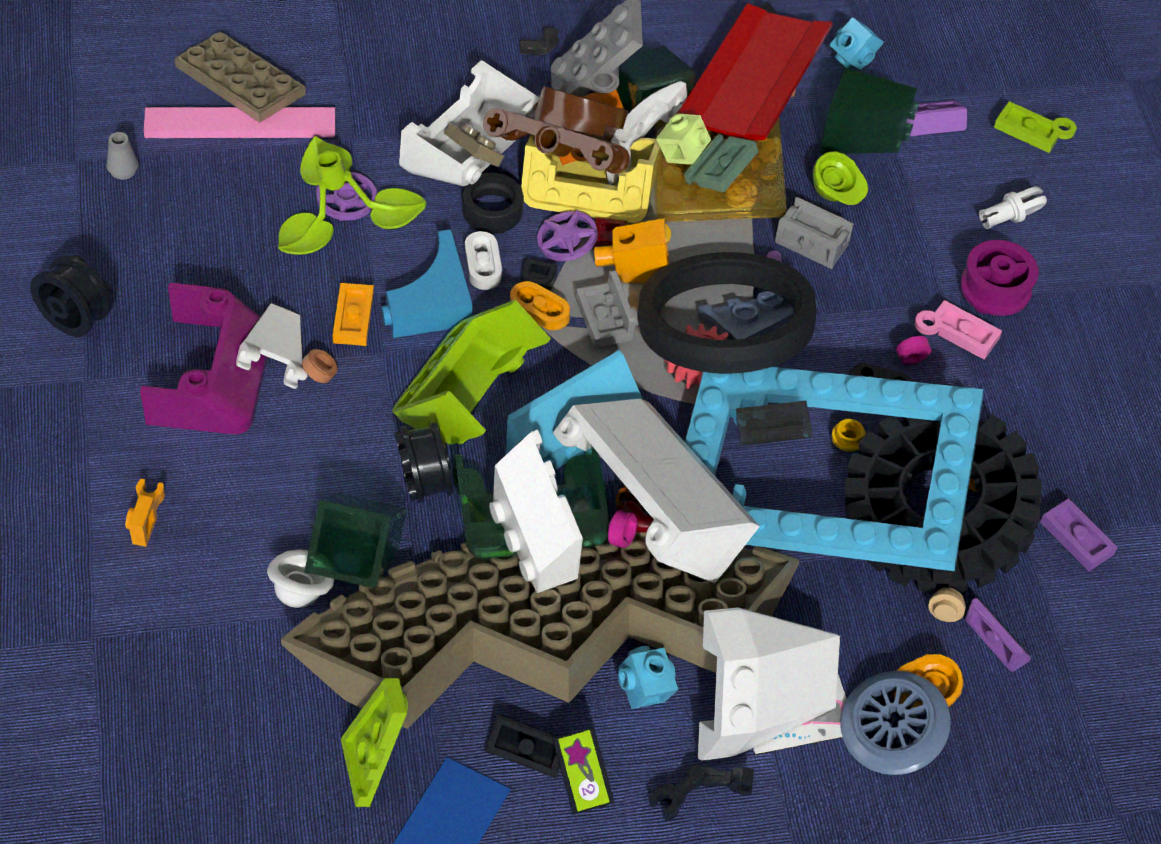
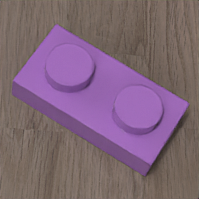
(1078, 534)

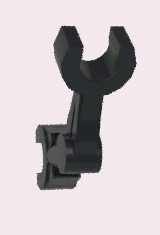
(738, 780)

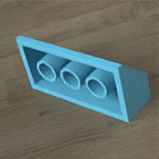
(602, 382)

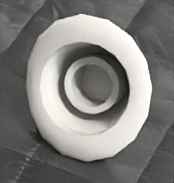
(294, 585)

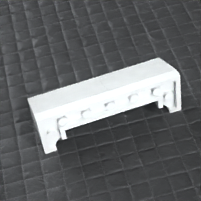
(694, 515)

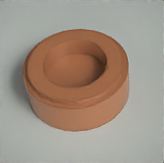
(319, 366)

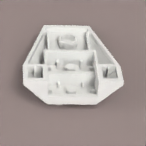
(766, 678)

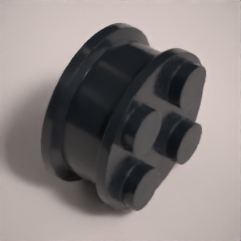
(71, 295)
(424, 461)

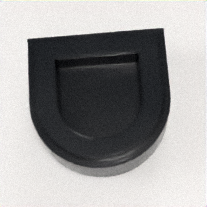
(540, 273)

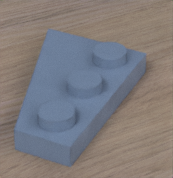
(748, 317)

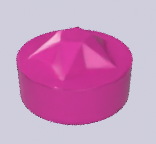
(913, 350)
(622, 528)

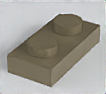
(474, 143)

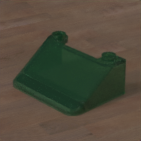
(582, 489)

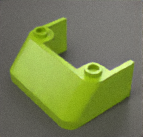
(465, 369)

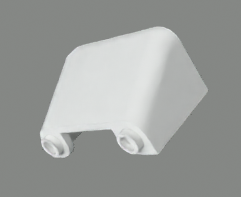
(438, 157)

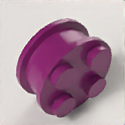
(999, 277)

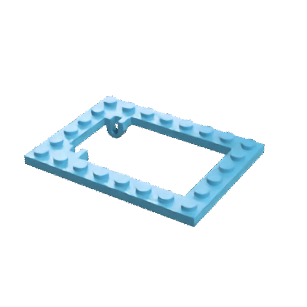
(926, 547)

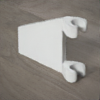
(277, 337)

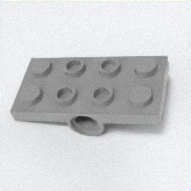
(596, 57)

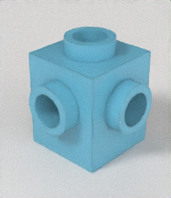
(855, 44)
(647, 677)

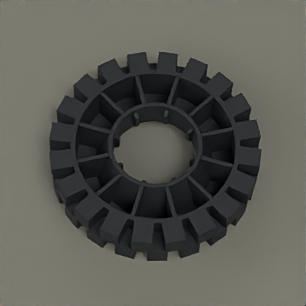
(990, 533)

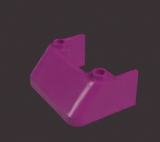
(214, 398)

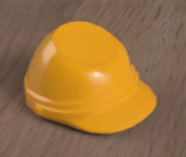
(940, 672)

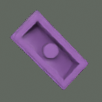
(939, 118)
(996, 636)

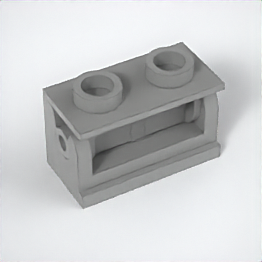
(814, 233)

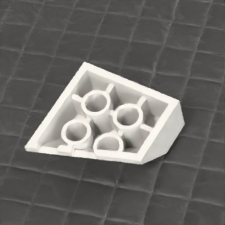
(534, 517)

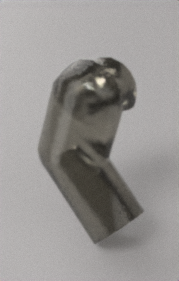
(543, 45)

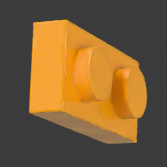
(353, 314)

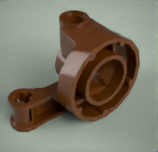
(572, 124)

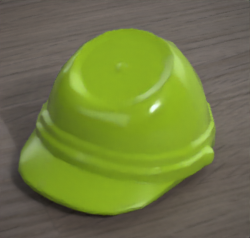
(839, 179)

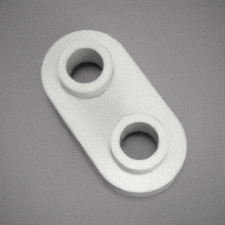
(483, 267)

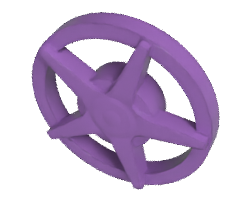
(348, 198)
(567, 235)

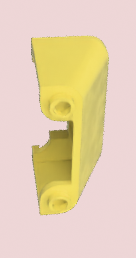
(582, 188)

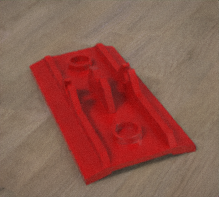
(755, 73)

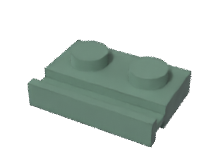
(721, 163)

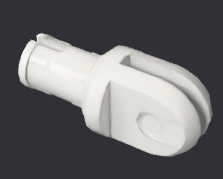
(1013, 207)

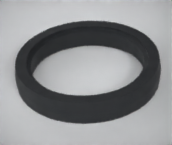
(727, 355)

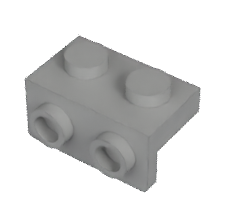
(607, 311)

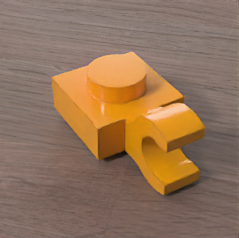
(144, 515)

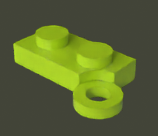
(1033, 127)

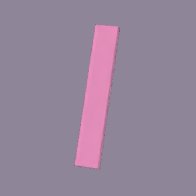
(234, 123)

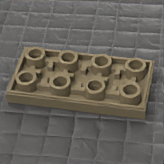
(240, 76)

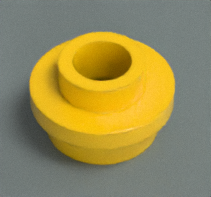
(849, 428)

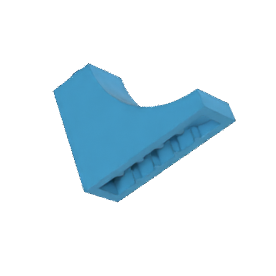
(434, 300)

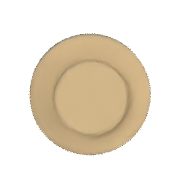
(947, 605)

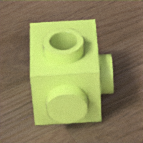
(683, 139)

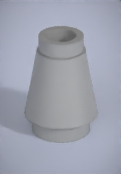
(120, 157)

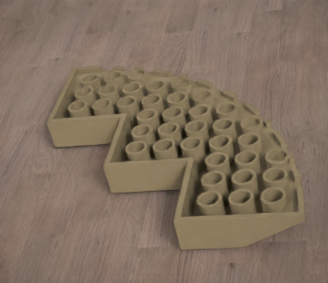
(462, 609)

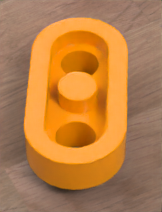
(545, 307)

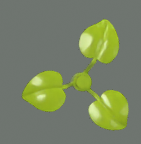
(329, 168)

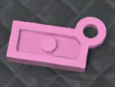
(960, 328)

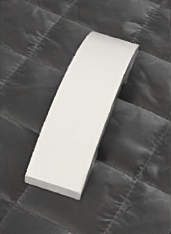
(644, 116)

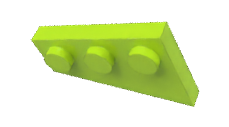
(372, 738)

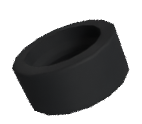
(493, 221)

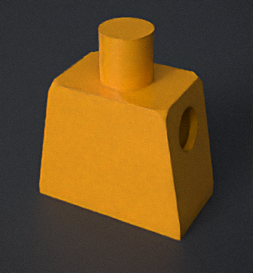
(636, 251)

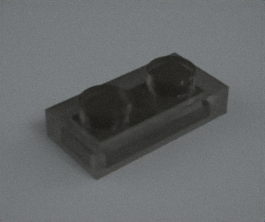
(773, 423)

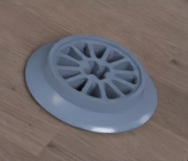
(908, 757)

